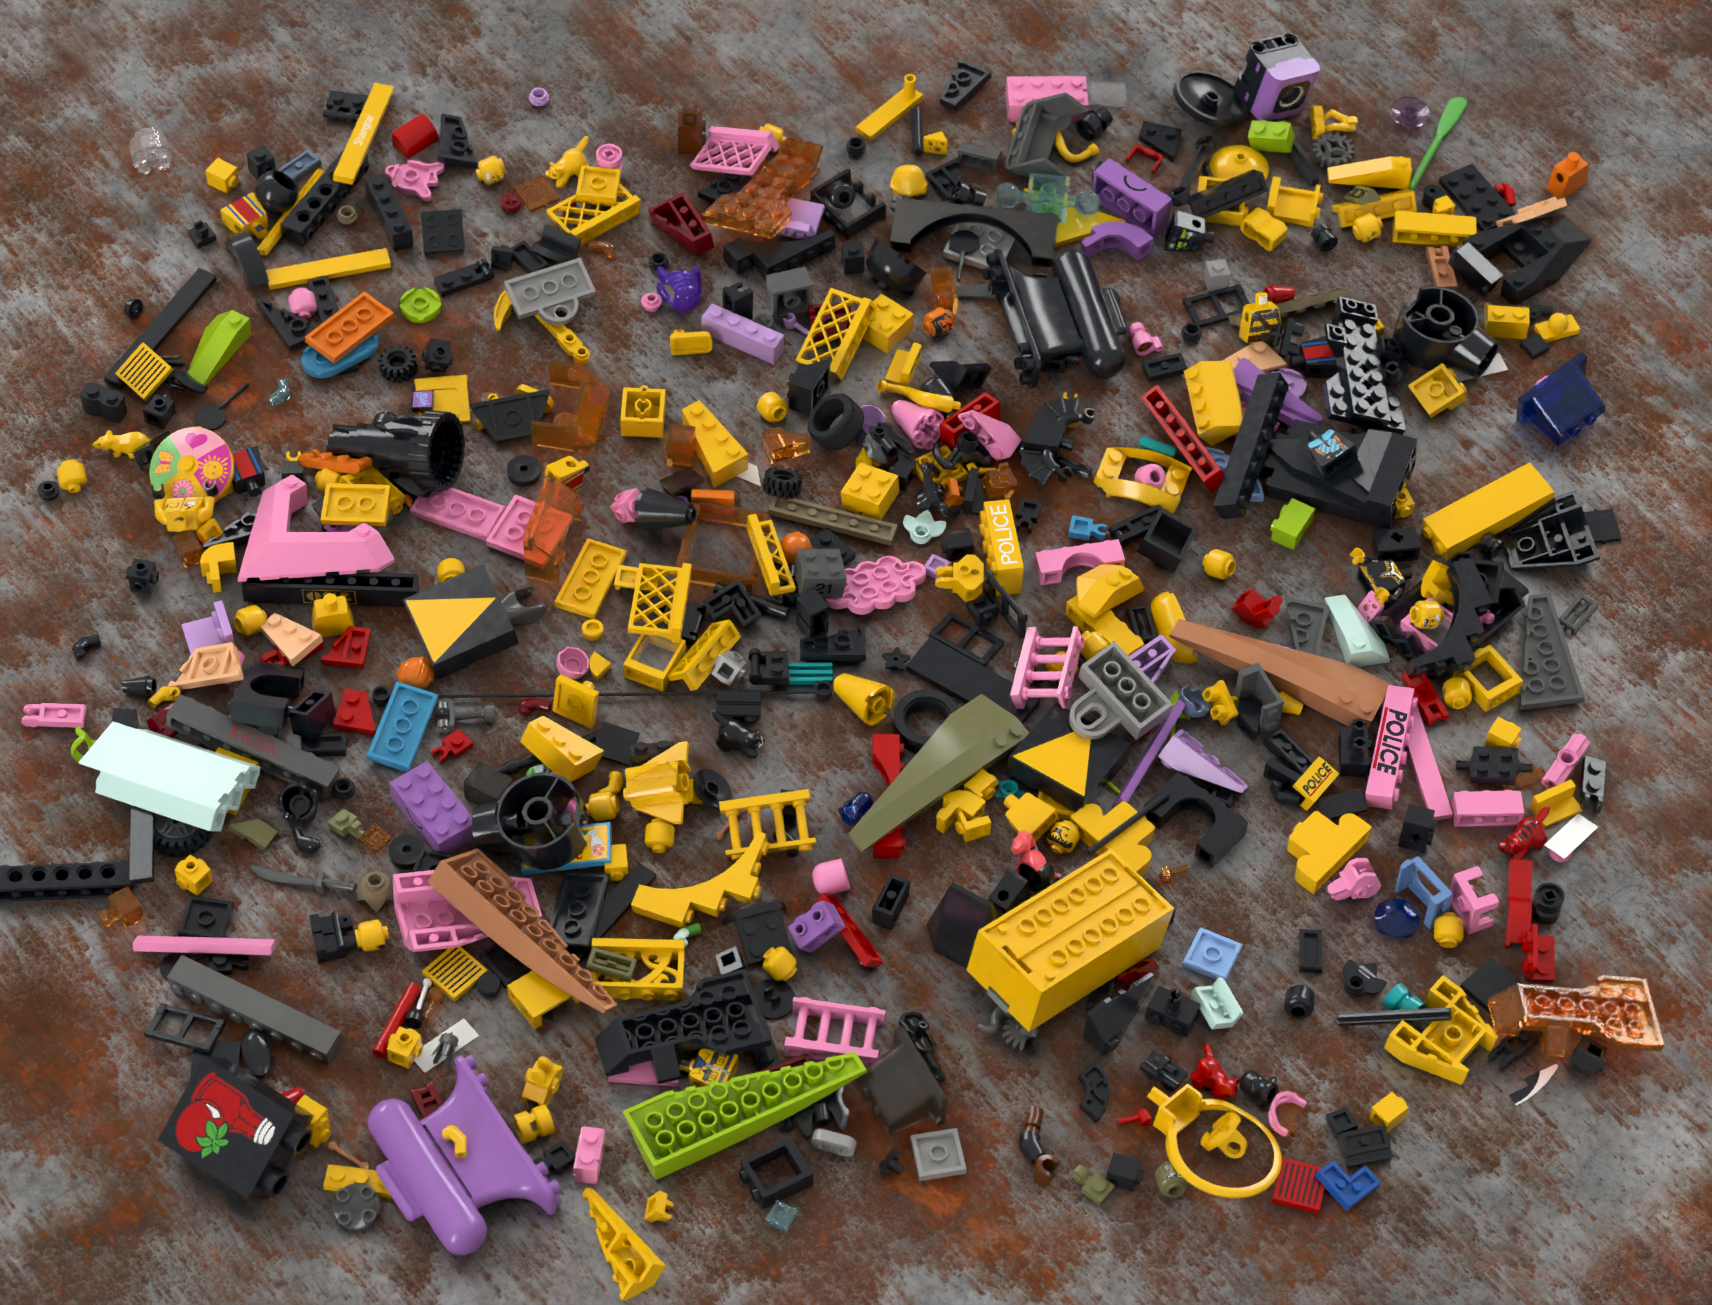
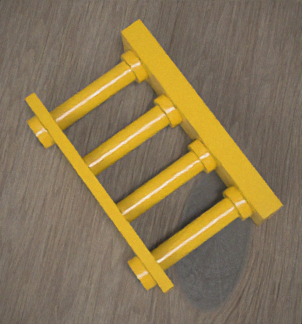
(776, 803)

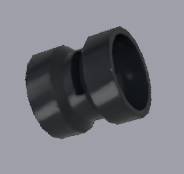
(1324, 237)

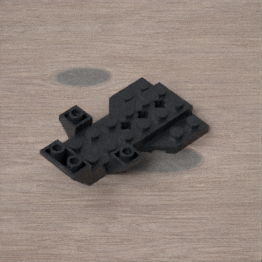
(1358, 389)
(716, 1017)

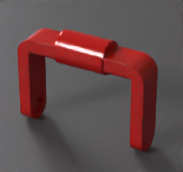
(1147, 152)

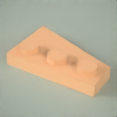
(1260, 355)
(290, 637)

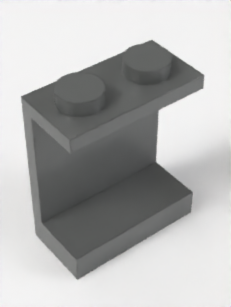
(1254, 682)

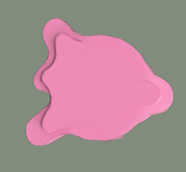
(415, 178)

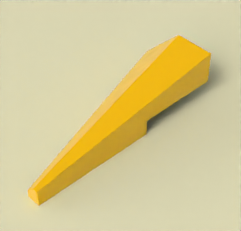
(632, 1260)

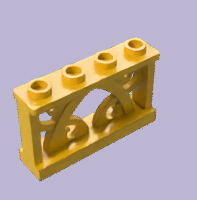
(649, 986)

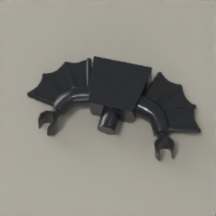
(1048, 436)

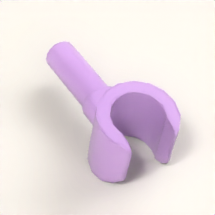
(791, 323)

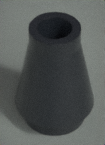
(141, 686)

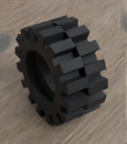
(397, 354)
(782, 482)

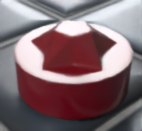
(510, 203)

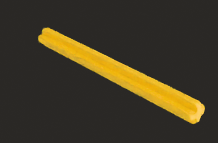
(275, 233)

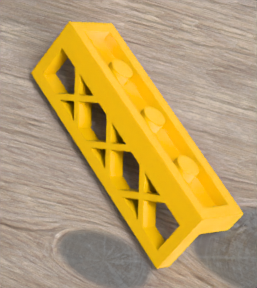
(1390, 202)
(766, 558)
(699, 660)

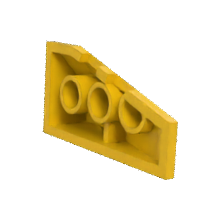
(1381, 172)

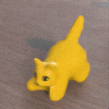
(569, 164)

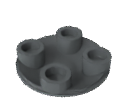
(356, 1206)

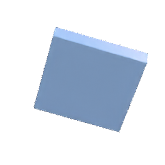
(1212, 955)

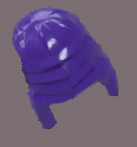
(686, 287)

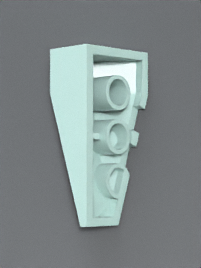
(1355, 636)

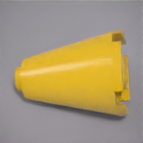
(864, 697)

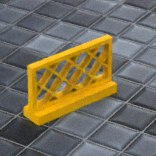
(601, 222)
(852, 338)
(677, 607)

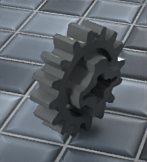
(1333, 150)

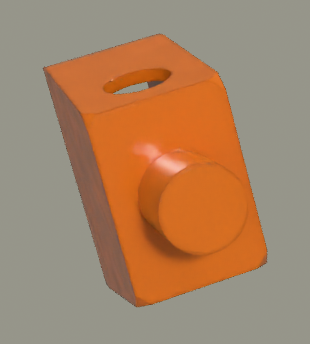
(1568, 176)

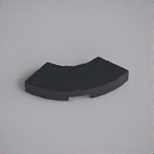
(1096, 1091)

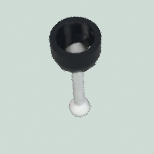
(415, 1017)

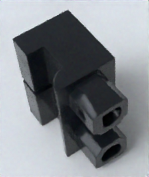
(328, 937)

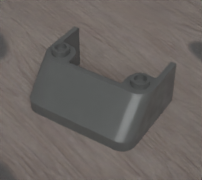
(1036, 134)

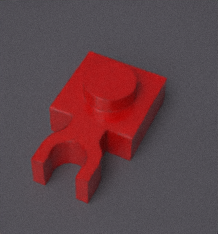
(454, 744)

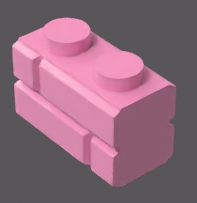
(589, 1155)

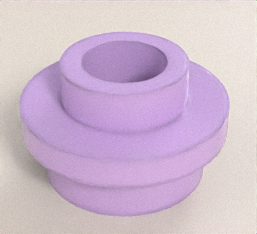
(538, 97)

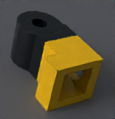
(1437, 200)

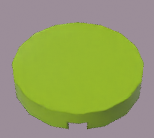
(420, 305)

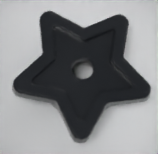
(891, 663)

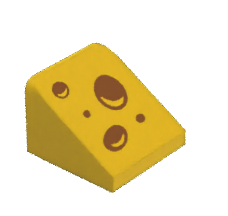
(935, 143)

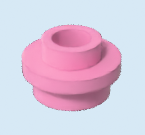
(651, 302)

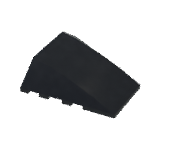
(957, 922)

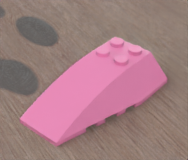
(429, 919)

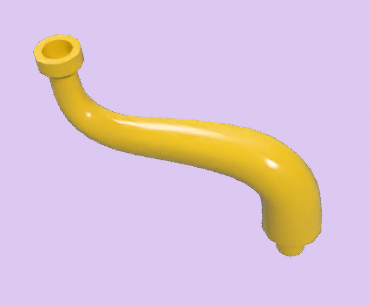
(933, 401)

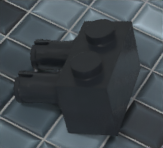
(1353, 749)

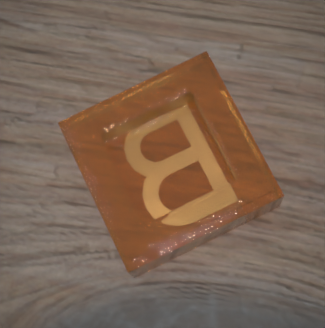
(375, 838)

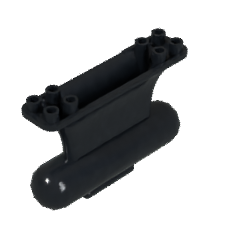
(1058, 315)

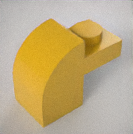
(216, 561)
(1436, 584)
(957, 802)

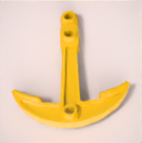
(564, 336)

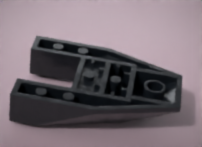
(1541, 249)

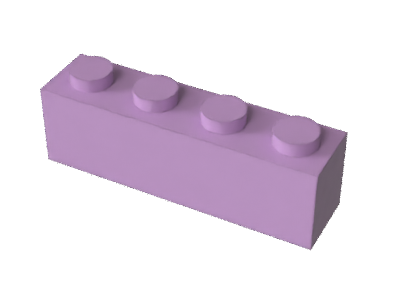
(743, 333)

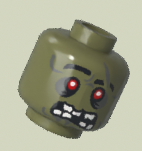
(1170, 1181)

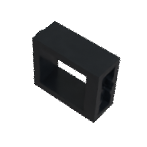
(802, 1180)

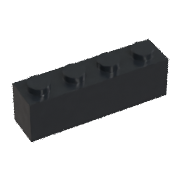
(389, 212)

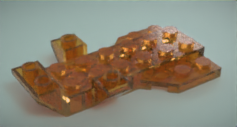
(762, 203)
(1610, 1008)

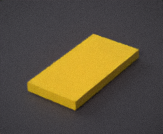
(590, 578)

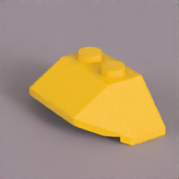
(1106, 588)

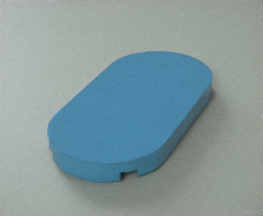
(321, 367)

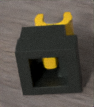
(291, 467)

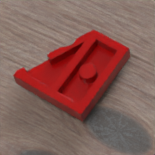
(349, 649)
(355, 713)

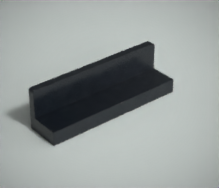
(1228, 193)

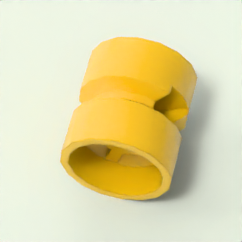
(541, 1120)

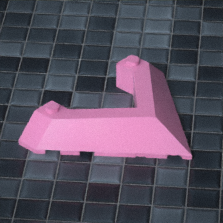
(278, 553)

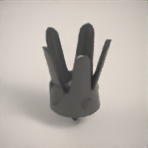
(447, 1047)

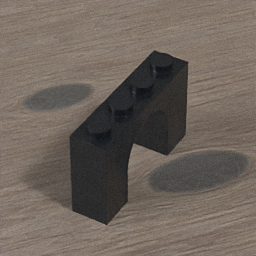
(253, 706)
(1185, 795)

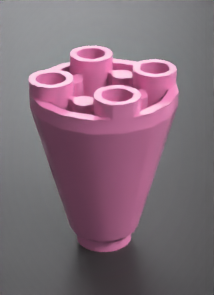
(918, 423)

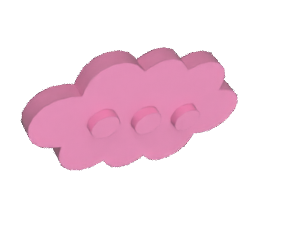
(879, 585)

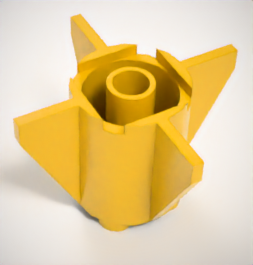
(662, 785)

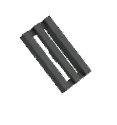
(1570, 624)

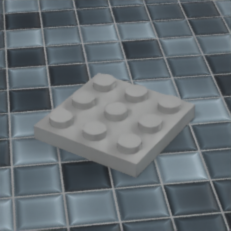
(989, 239)

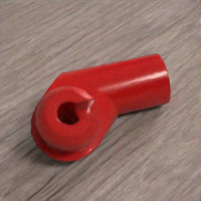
(1508, 192)

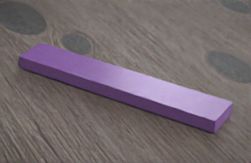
(1149, 754)

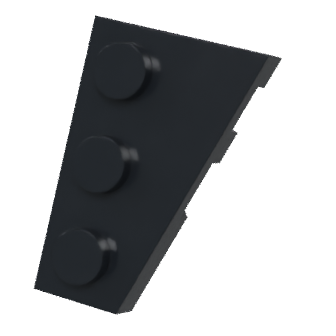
(964, 83)
(453, 143)
(836, 647)

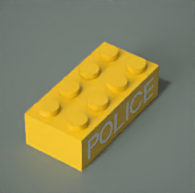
(1001, 545)

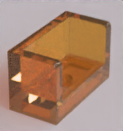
(944, 289)

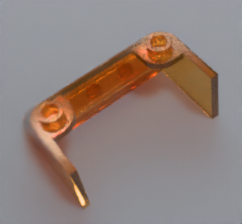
(579, 429)
(548, 529)

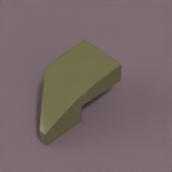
(255, 831)

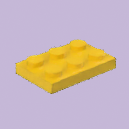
(356, 504)

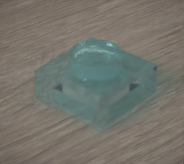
(781, 1216)

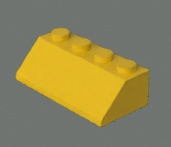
(1214, 400)

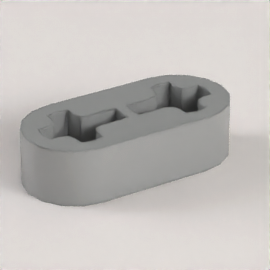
(833, 1142)

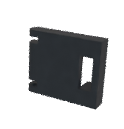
(692, 620)

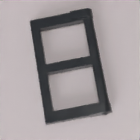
(1222, 316)
(990, 581)
(998, 643)
(190, 1017)

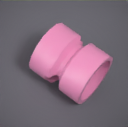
(609, 157)

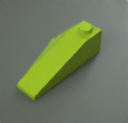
(219, 344)

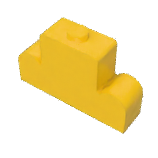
(1128, 845)
(1325, 847)

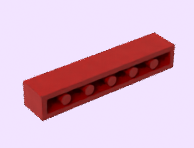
(1183, 437)

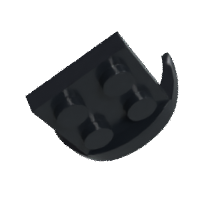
(760, 928)

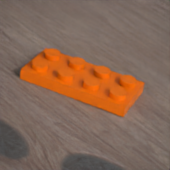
(349, 327)

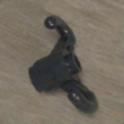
(966, 449)
(933, 493)

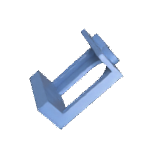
(1436, 904)

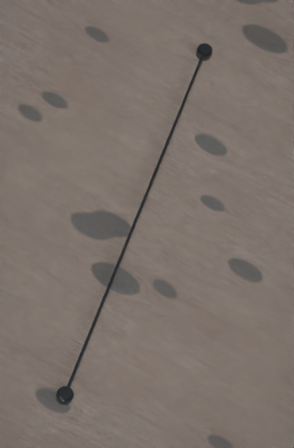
(822, 691)

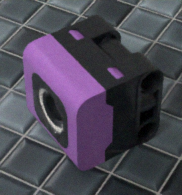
(1277, 77)

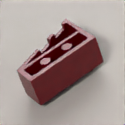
(682, 223)

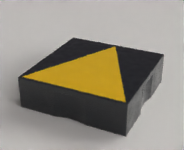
(461, 621)
(1064, 763)

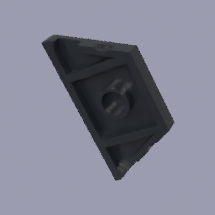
(511, 416)

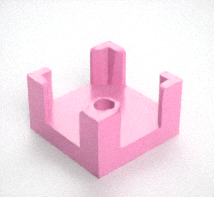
(1467, 904)

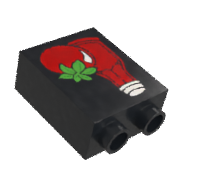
(237, 1129)

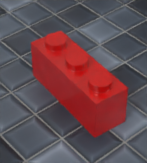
(953, 426)

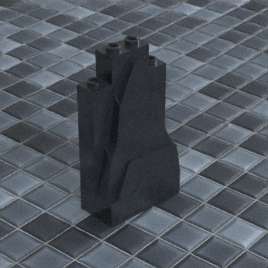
(1360, 491)

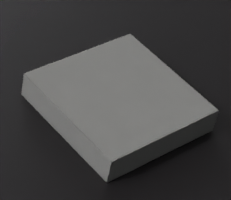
(938, 1154)

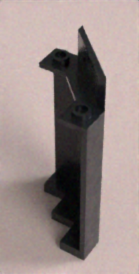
(1388, 621)

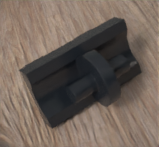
(1287, 347)
(1163, 1071)

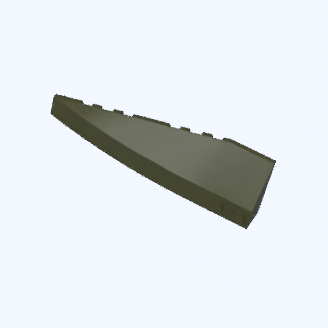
(958, 750)

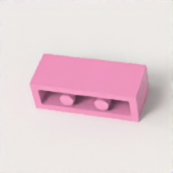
(1487, 808)

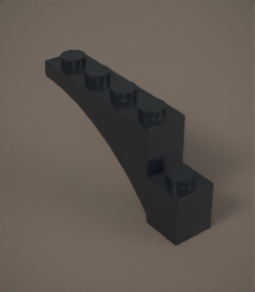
(776, 257)

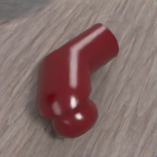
(536, 703)

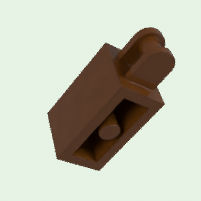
(690, 131)

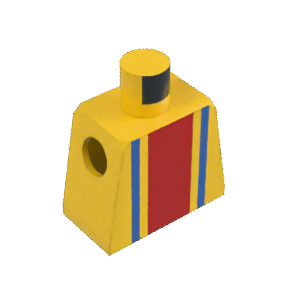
(246, 215)
(568, 471)

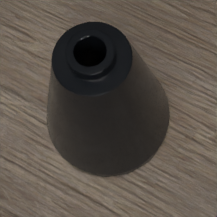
(662, 511)

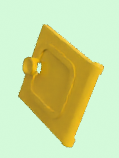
(450, 394)

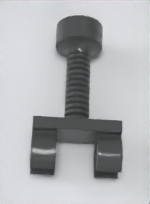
(446, 726)

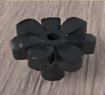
(891, 1163)

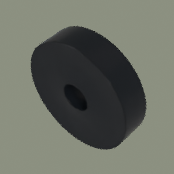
(526, 478)
(402, 843)

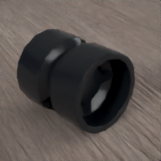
(1094, 122)
(963, 193)
(1547, 903)

